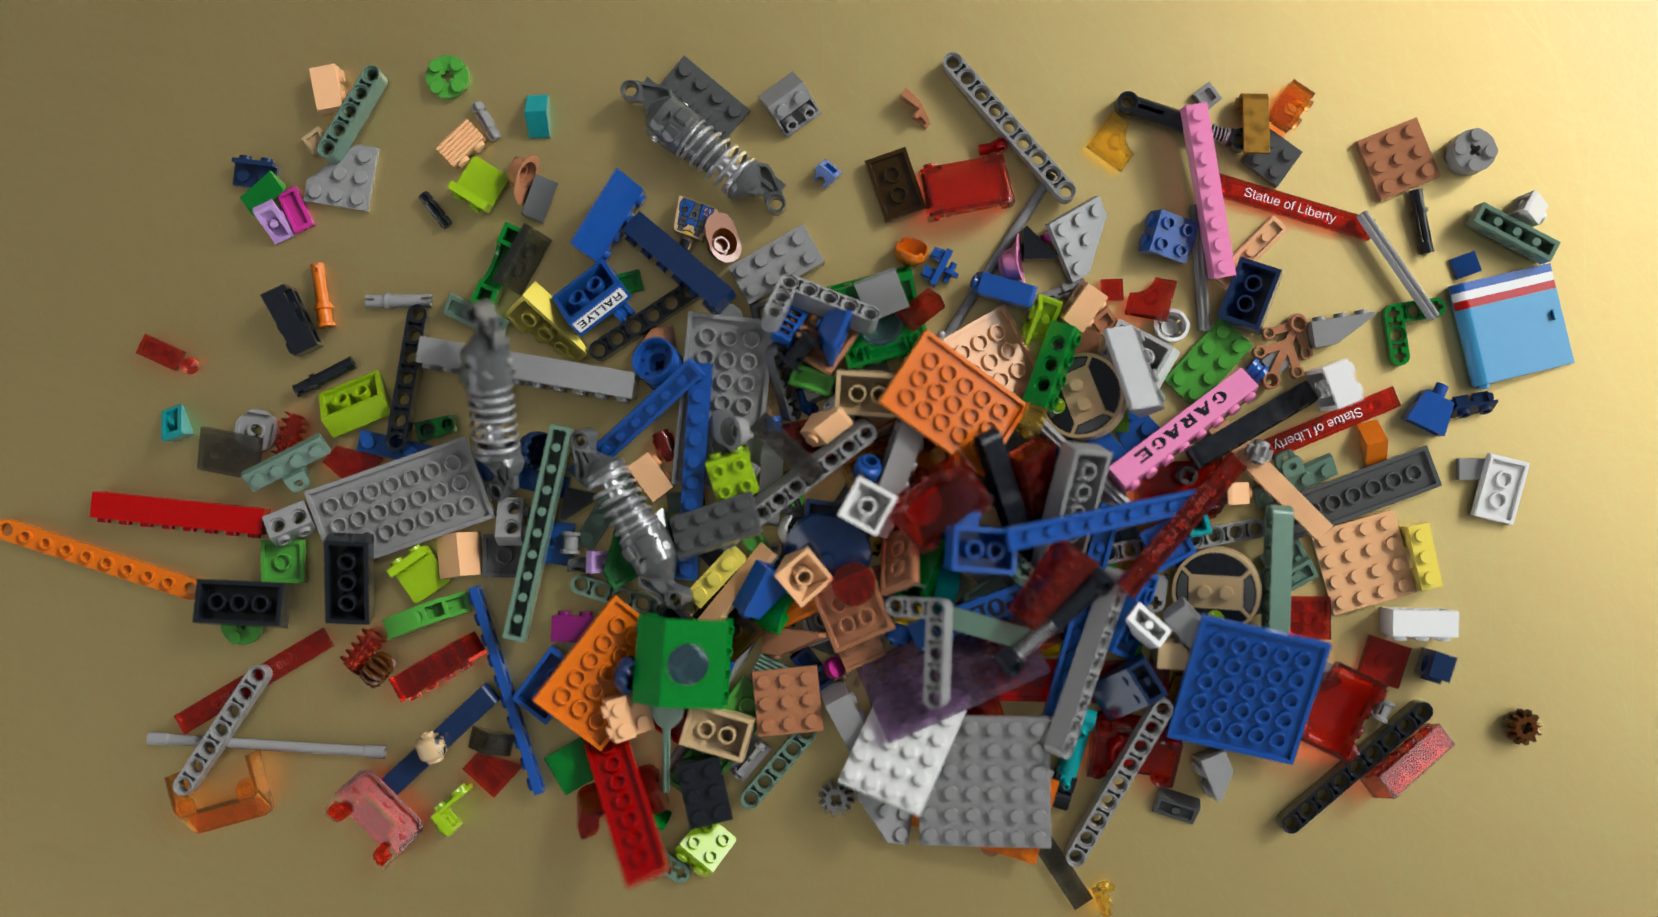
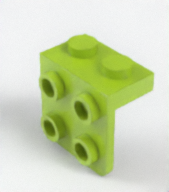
(479, 185)
(1042, 312)
(731, 473)
(418, 573)
(444, 818)
(705, 848)

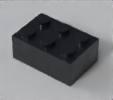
(703, 790)

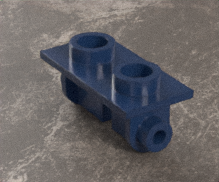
(1481, 403)

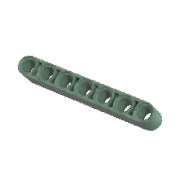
(1277, 567)

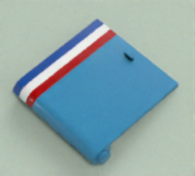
(1510, 325)

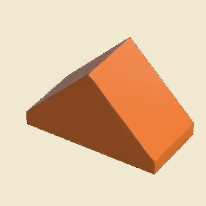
(1372, 442)

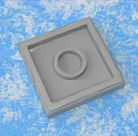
(883, 292)

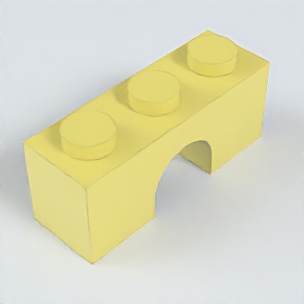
(1425, 568)
(717, 575)

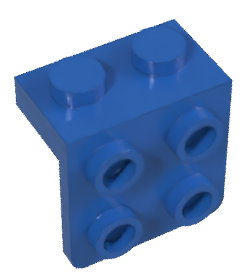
(1168, 235)

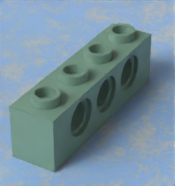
(1512, 233)

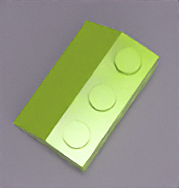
(354, 404)

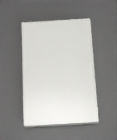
(1500, 489)

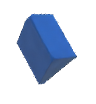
(1465, 265)

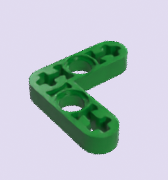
(1402, 317)

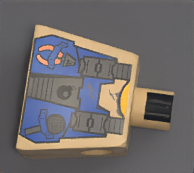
(691, 220)

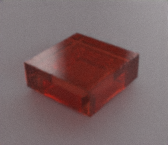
(1113, 289)

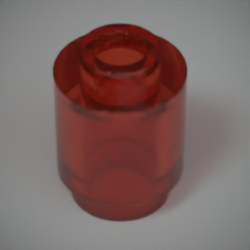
(664, 445)

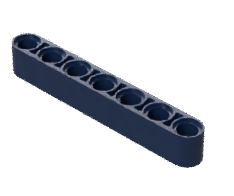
(451, 730)

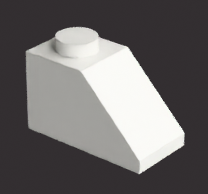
(1530, 208)
(1147, 627)

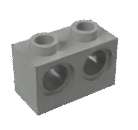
(288, 519)
(507, 521)

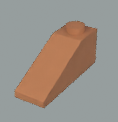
(789, 641)

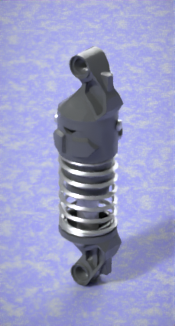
(688, 137)
(487, 379)
(643, 536)

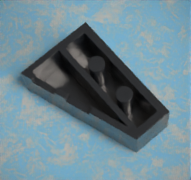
(292, 319)

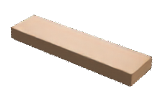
(1257, 245)

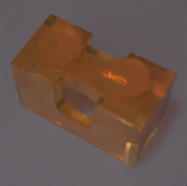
(1295, 94)

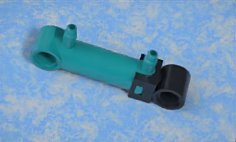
(1068, 768)

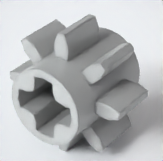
(1259, 452)

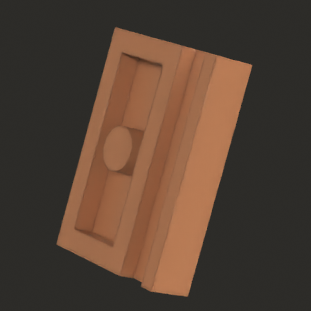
(862, 653)

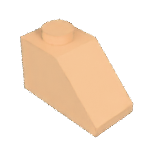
(825, 426)
(1239, 493)

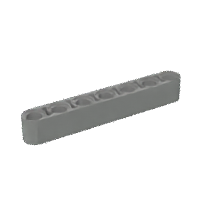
(214, 735)

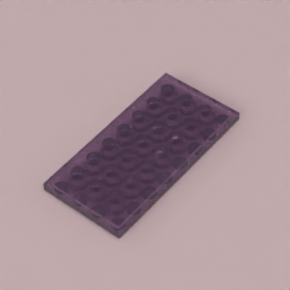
(897, 682)

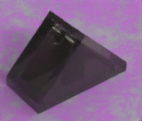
(491, 741)

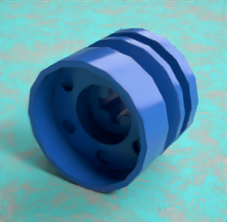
(655, 361)

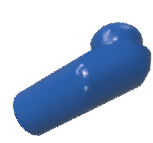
(806, 407)

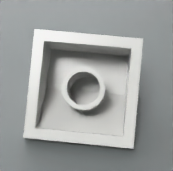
(867, 505)

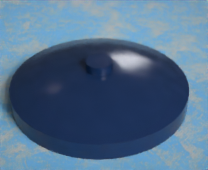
(830, 540)

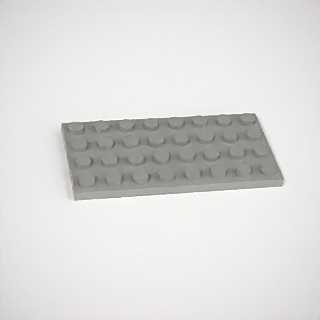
(738, 382)
(406, 498)

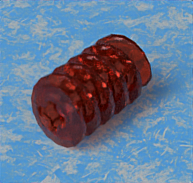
(290, 432)
(363, 650)

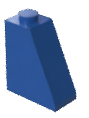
(1003, 290)
(759, 591)

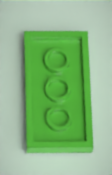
(1207, 362)

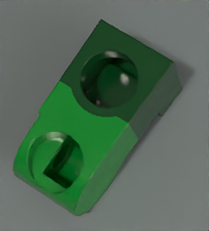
(435, 428)

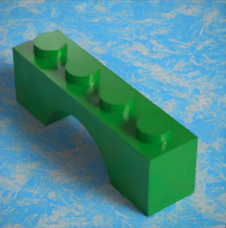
(487, 287)

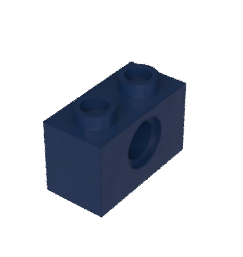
(1435, 666)

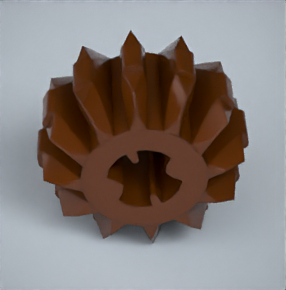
(377, 669)
(1514, 726)

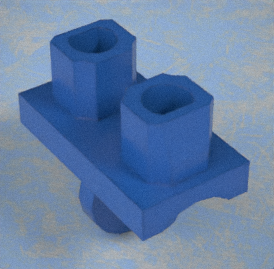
(942, 257)

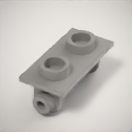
(755, 754)

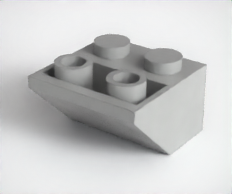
(789, 104)
(1214, 770)

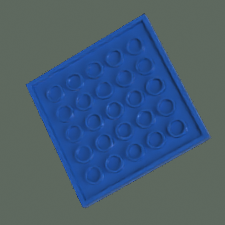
(1247, 689)

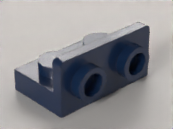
(249, 171)

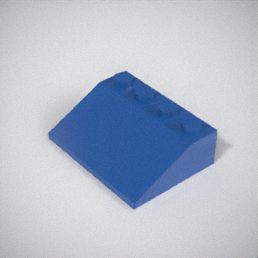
(608, 217)

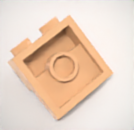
(625, 717)

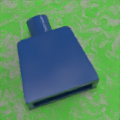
(1430, 410)

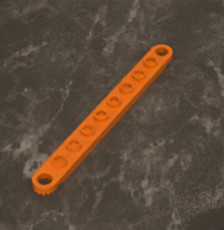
(98, 558)

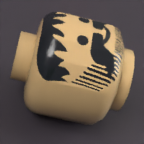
(431, 747)

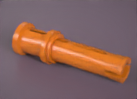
(323, 306)

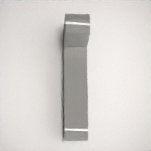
(815, 300)
(932, 642)

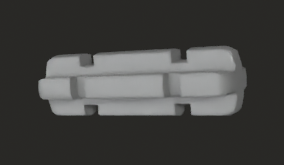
(485, 121)

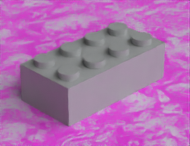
(762, 269)

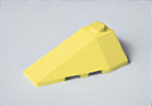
(539, 316)

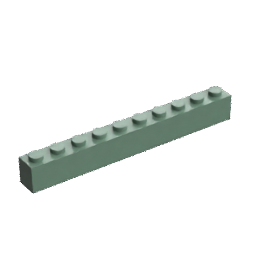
(538, 534)

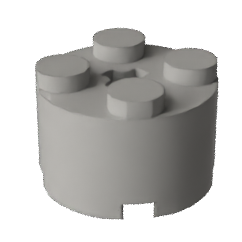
(1482, 148)

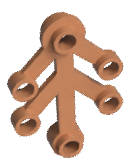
(1285, 349)

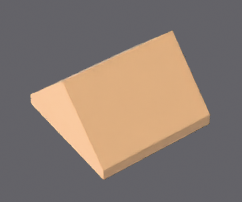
(459, 555)
(802, 575)

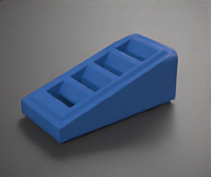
(784, 339)

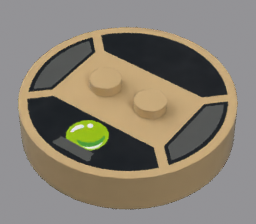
(1090, 400)
(1219, 584)

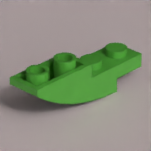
(426, 615)

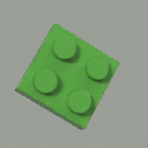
(284, 562)

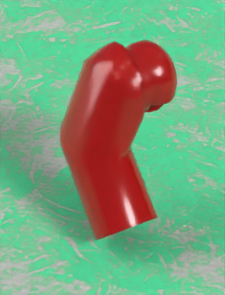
(999, 144)
(1115, 744)

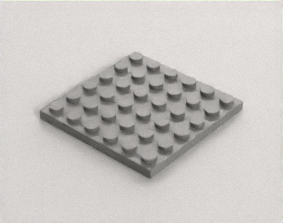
(992, 786)

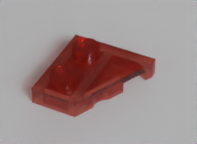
(349, 461)
(491, 772)

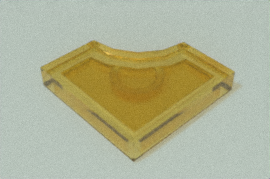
(1111, 142)

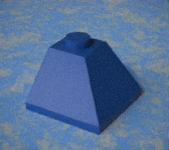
(833, 332)

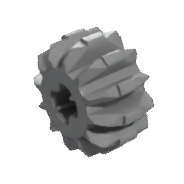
(838, 806)

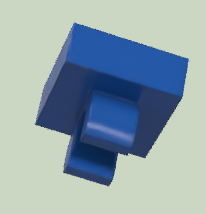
(828, 172)

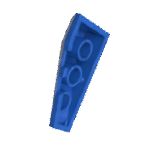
(1122, 640)

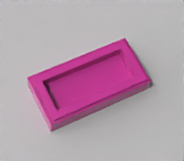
(296, 210)

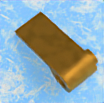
(1255, 122)

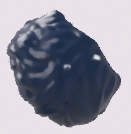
(533, 449)
(624, 674)

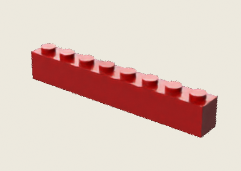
(178, 512)

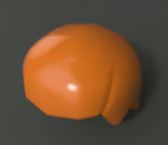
(910, 251)

